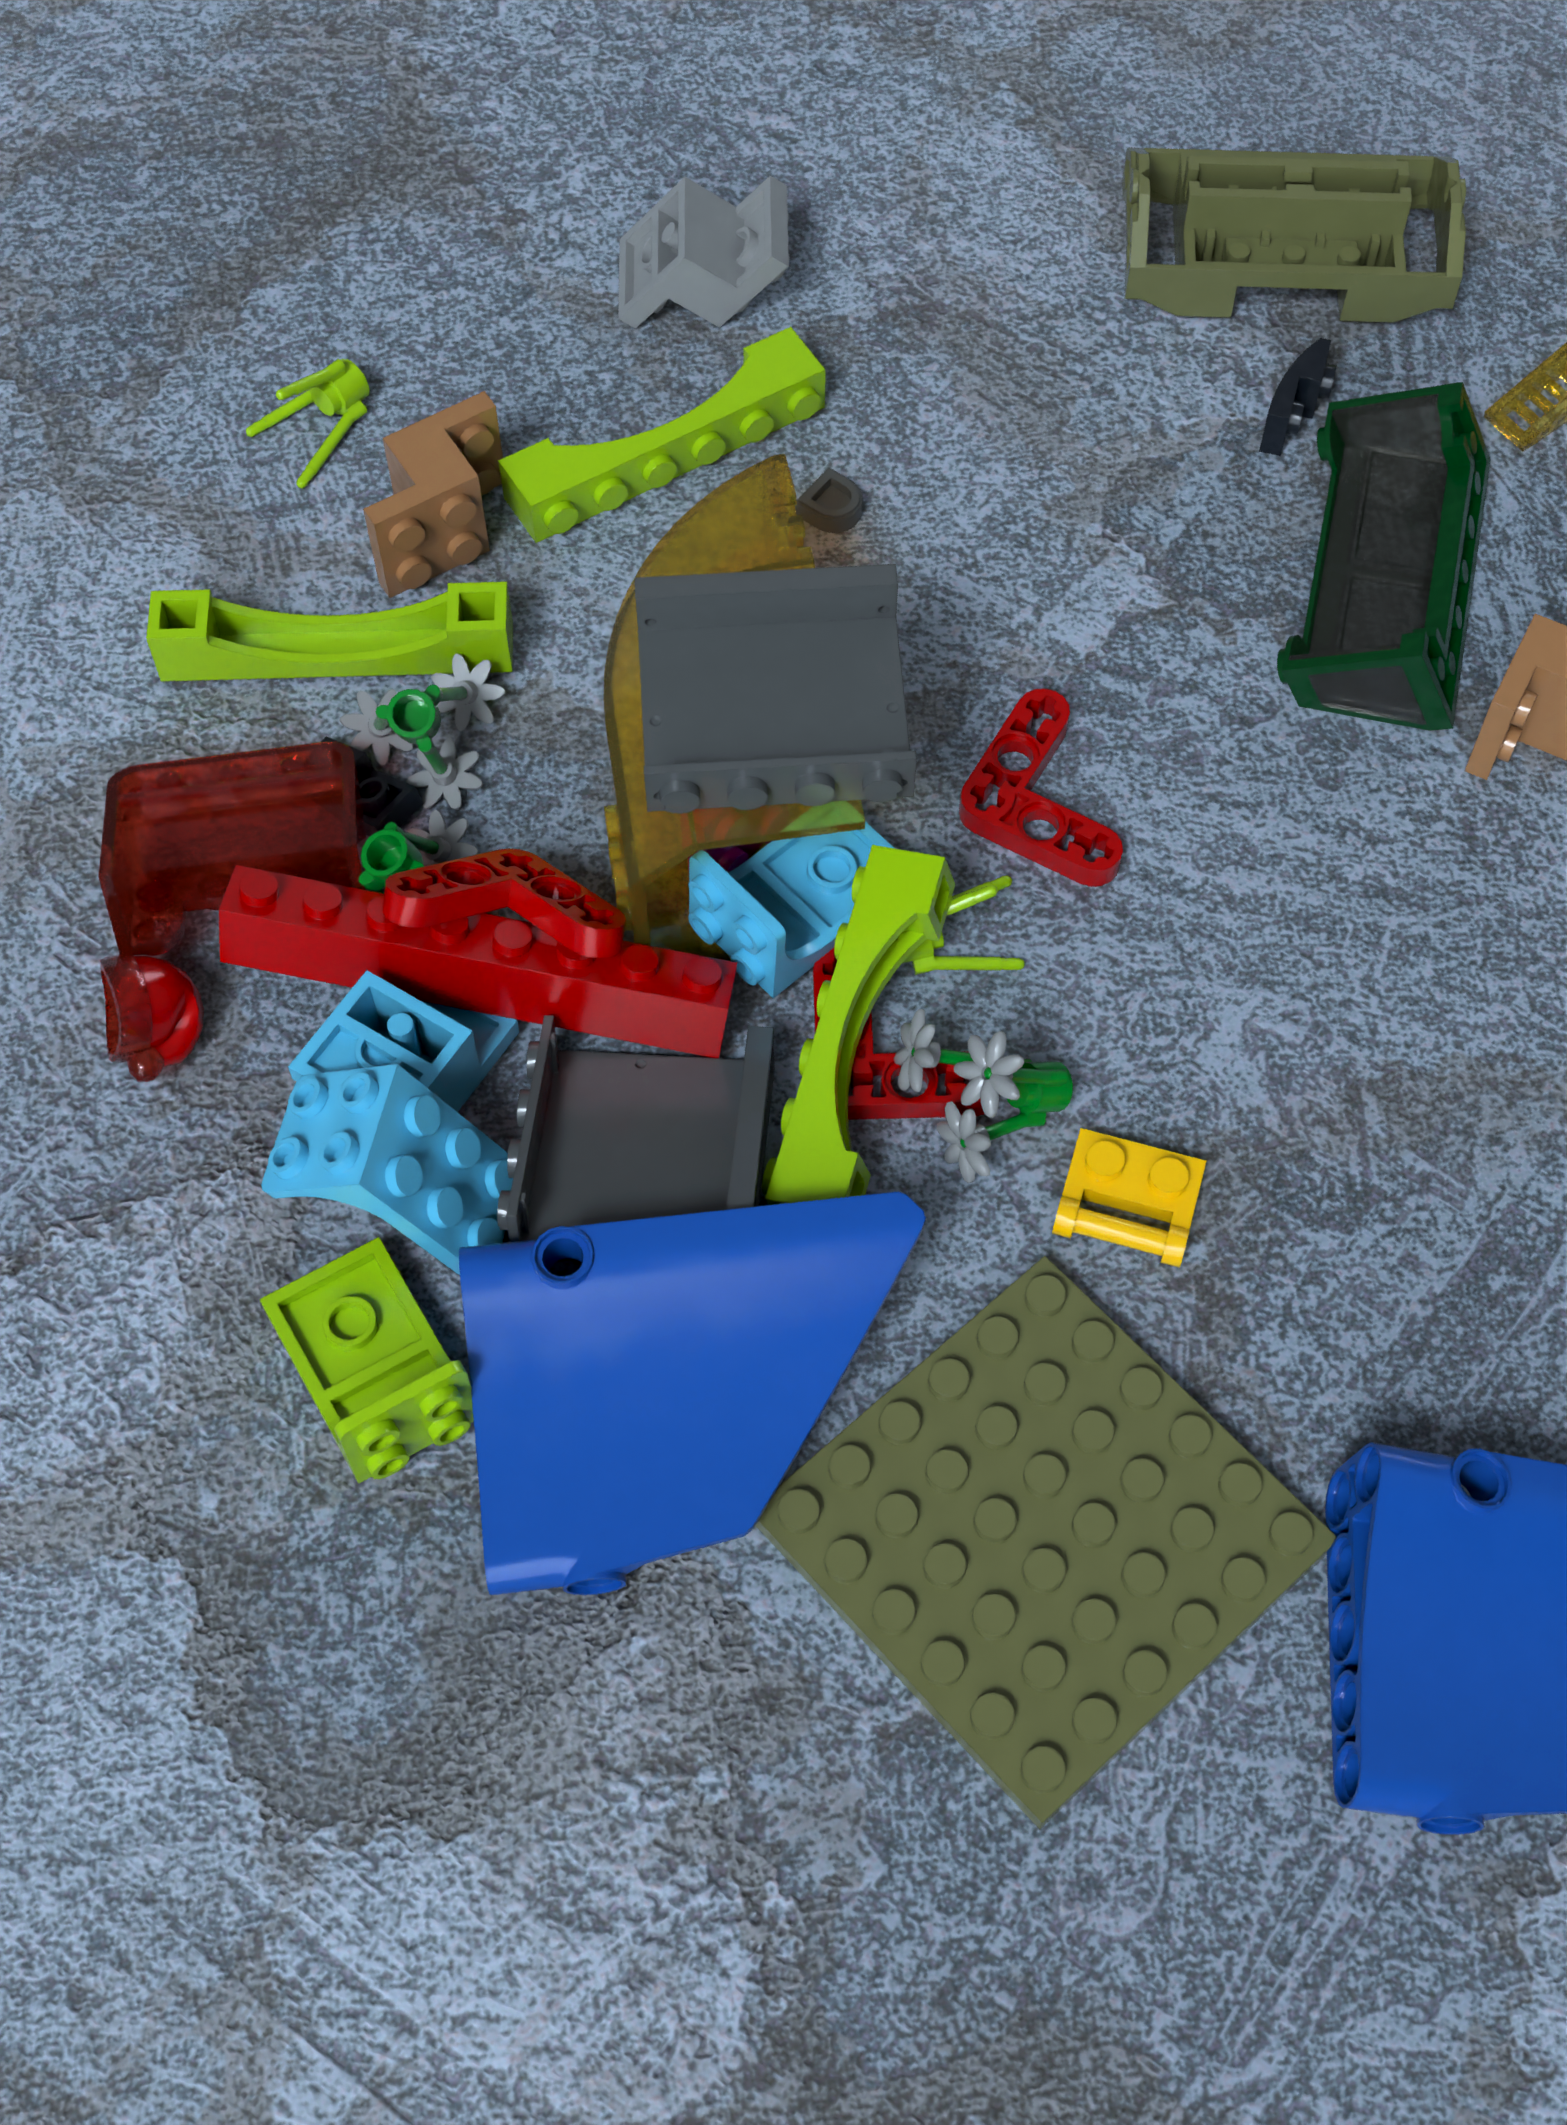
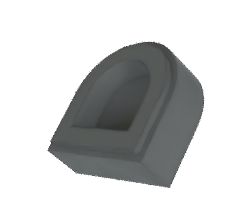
(831, 503)

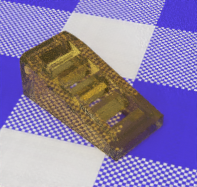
(1529, 389)

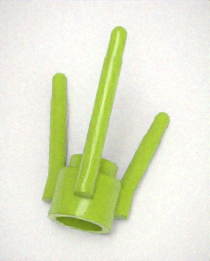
(333, 390)
(923, 956)

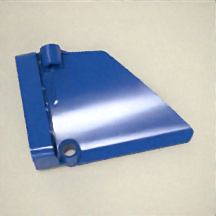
(661, 1377)
(1448, 1635)

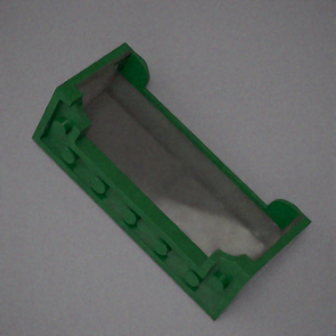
(1393, 559)

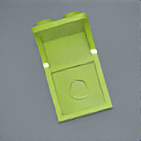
(371, 1361)

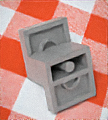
(703, 252)

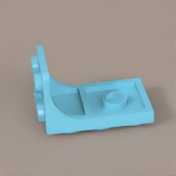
(780, 904)
(394, 1152)

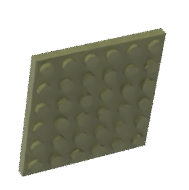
(1043, 1537)

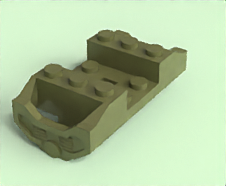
(1293, 226)

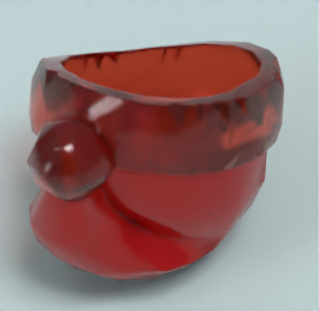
(150, 1013)

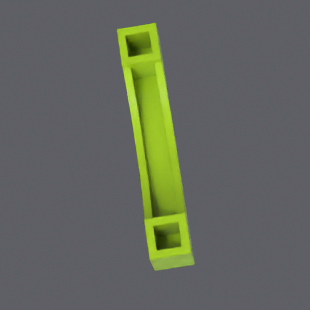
(567, 484)
(219, 640)
(896, 907)

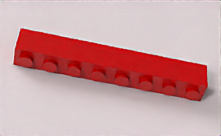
(475, 963)

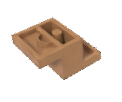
(437, 487)
(1529, 700)

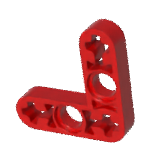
(1020, 805)
(505, 880)
(866, 1065)

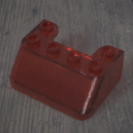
(188, 822)

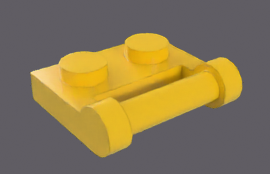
(1134, 1181)

